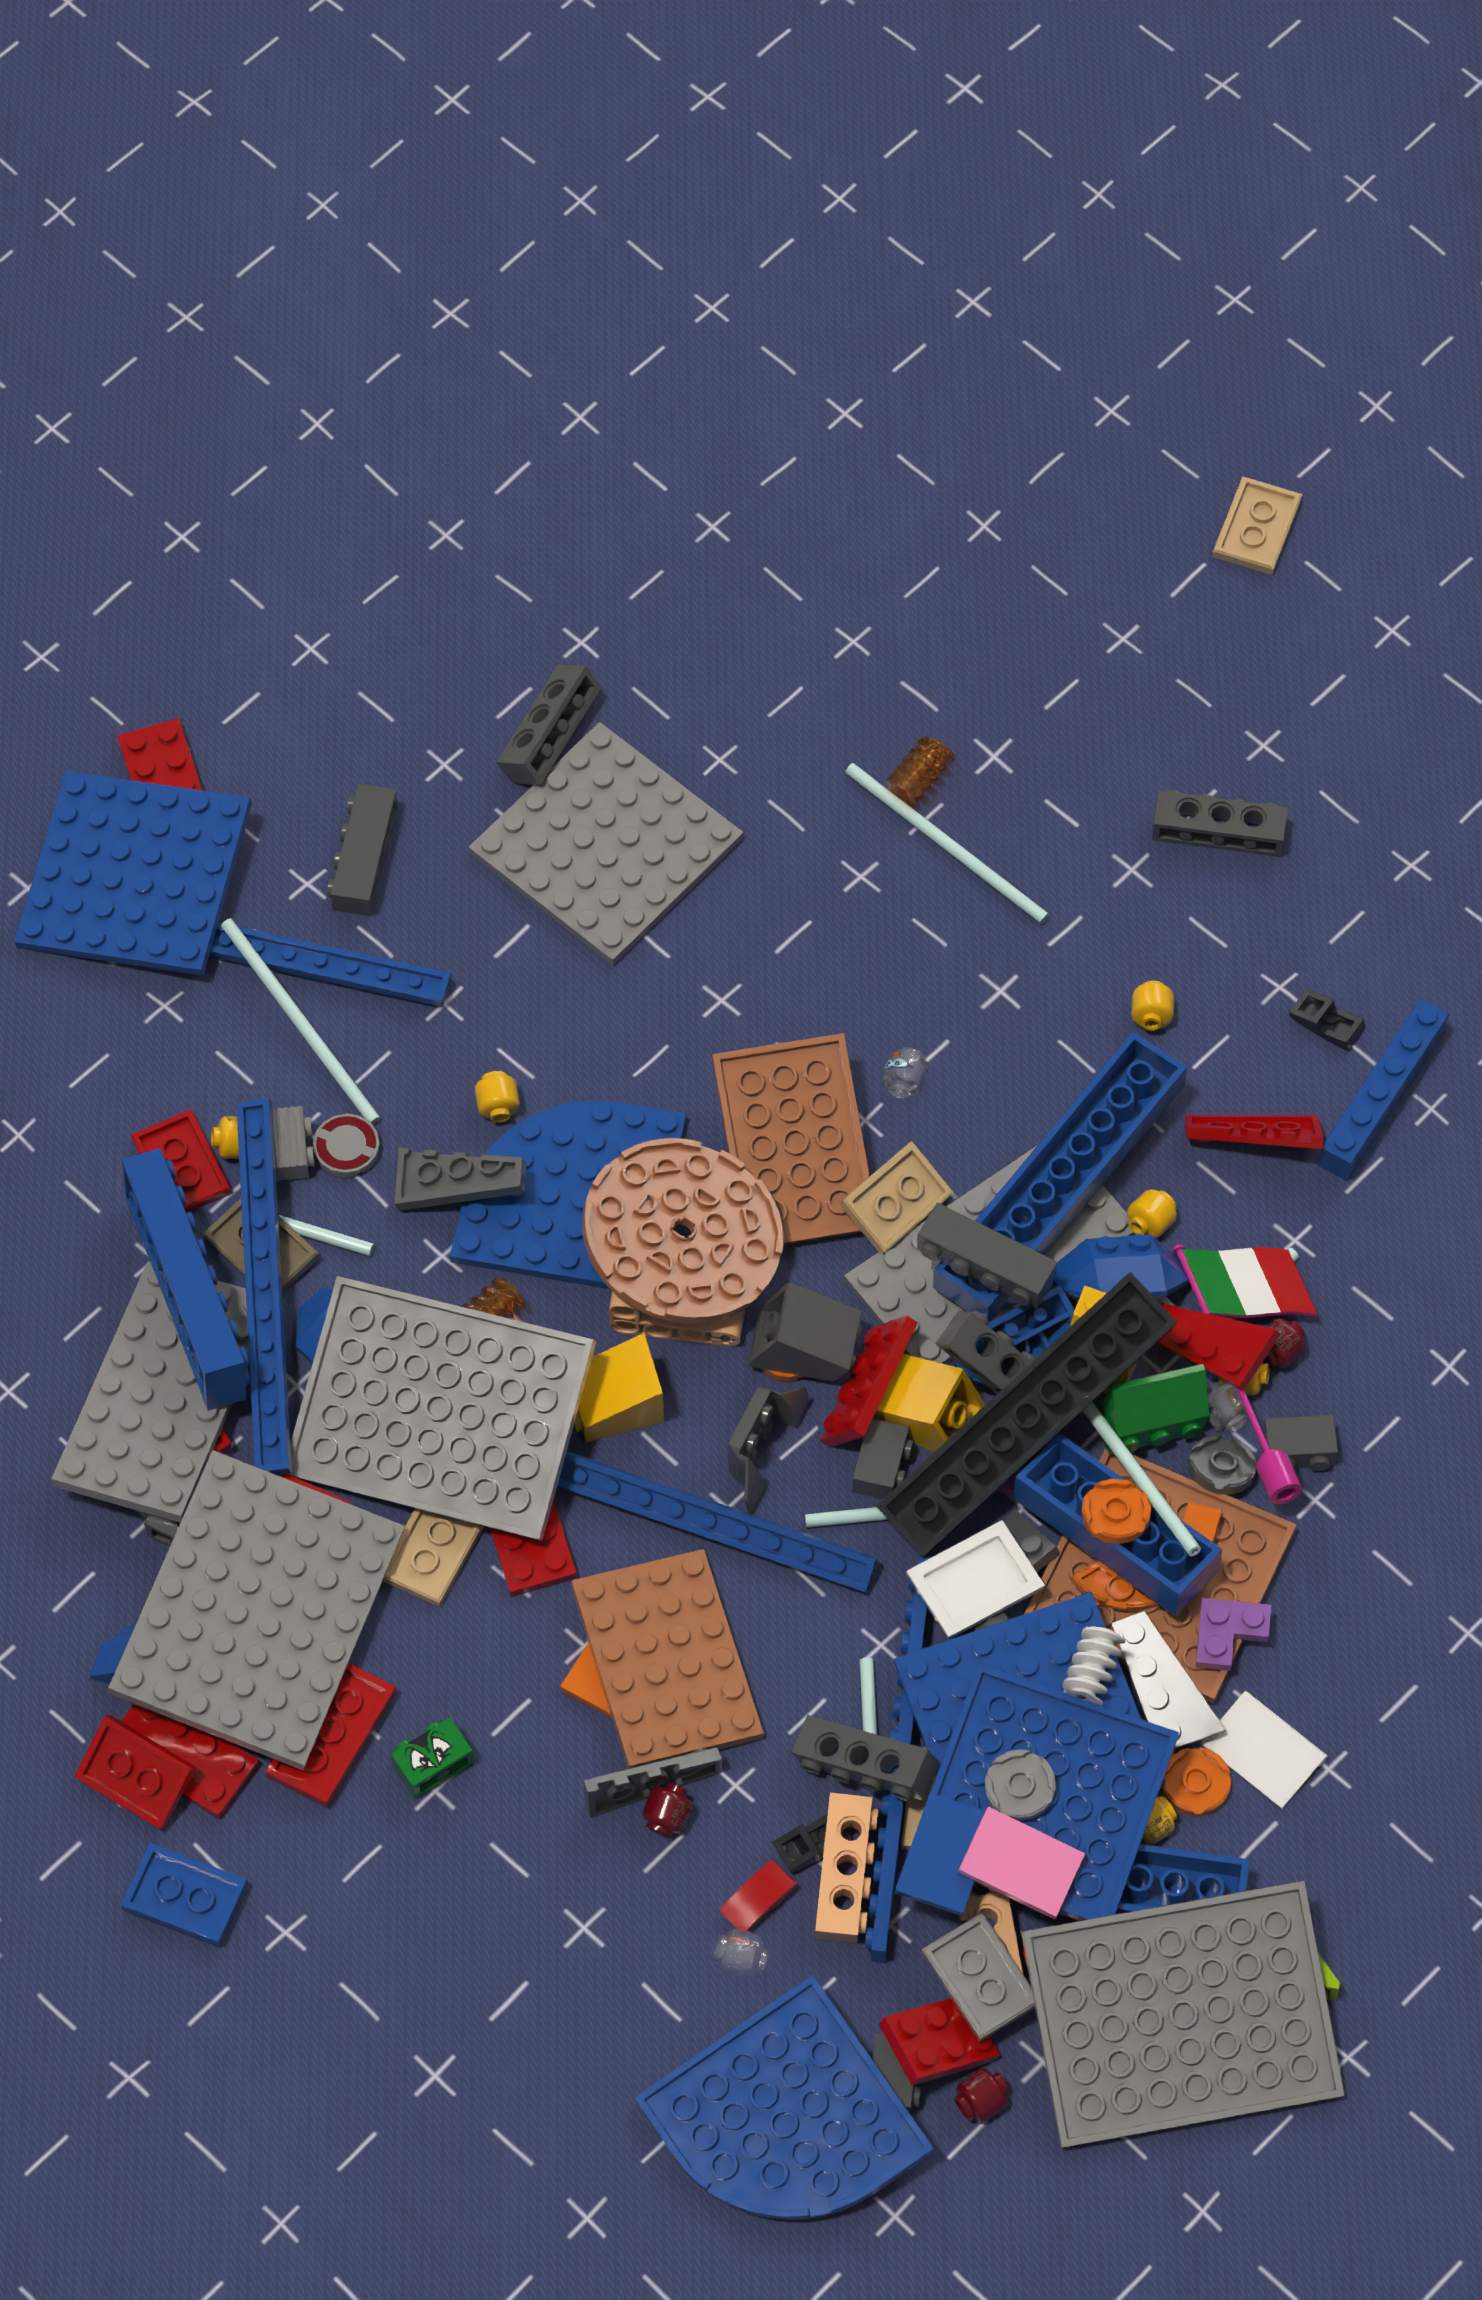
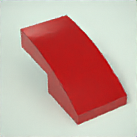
(757, 1896)

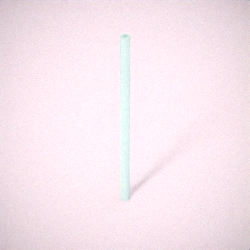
(947, 843)
(300, 1021)
(1142, 1480)

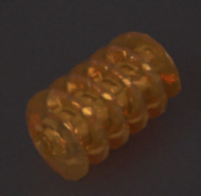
(919, 770)
(497, 1299)

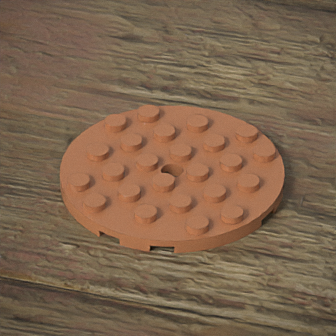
(654, 1268)

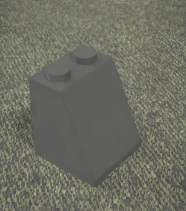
(805, 1334)

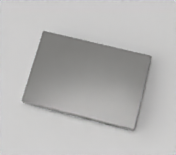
(980, 1976)

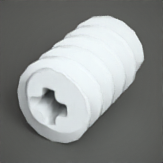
(1091, 1662)

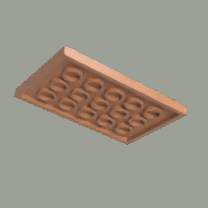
(796, 1129)
(666, 1659)

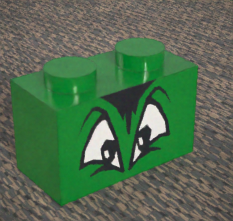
(432, 1757)

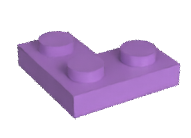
(1222, 1623)

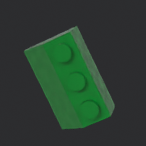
(1158, 1408)

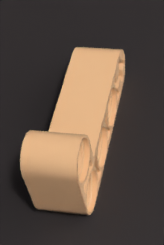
(631, 1321)

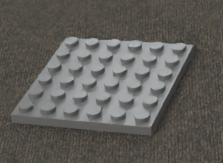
(606, 843)

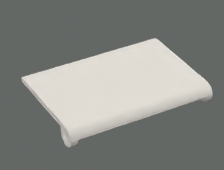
(1265, 1750)

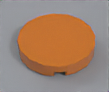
(1111, 1520)
(1197, 1782)

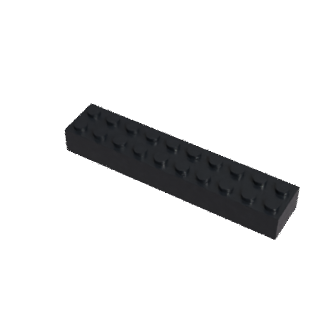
(1026, 1414)

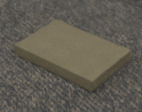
(227, 1239)

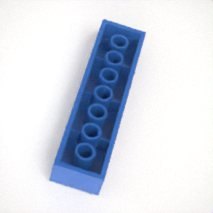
(185, 1279)

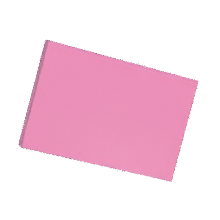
(1021, 1862)

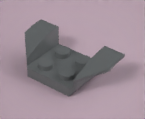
(757, 1424)

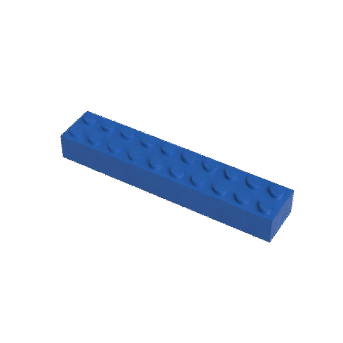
(1073, 1160)

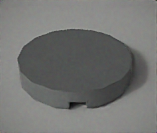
(1222, 1465)

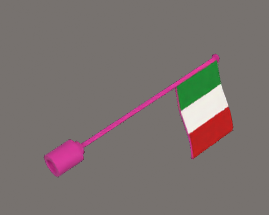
(1251, 1286)

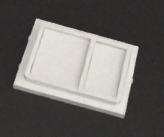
(975, 1579)

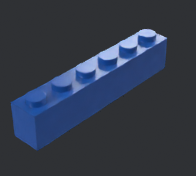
(1383, 1089)

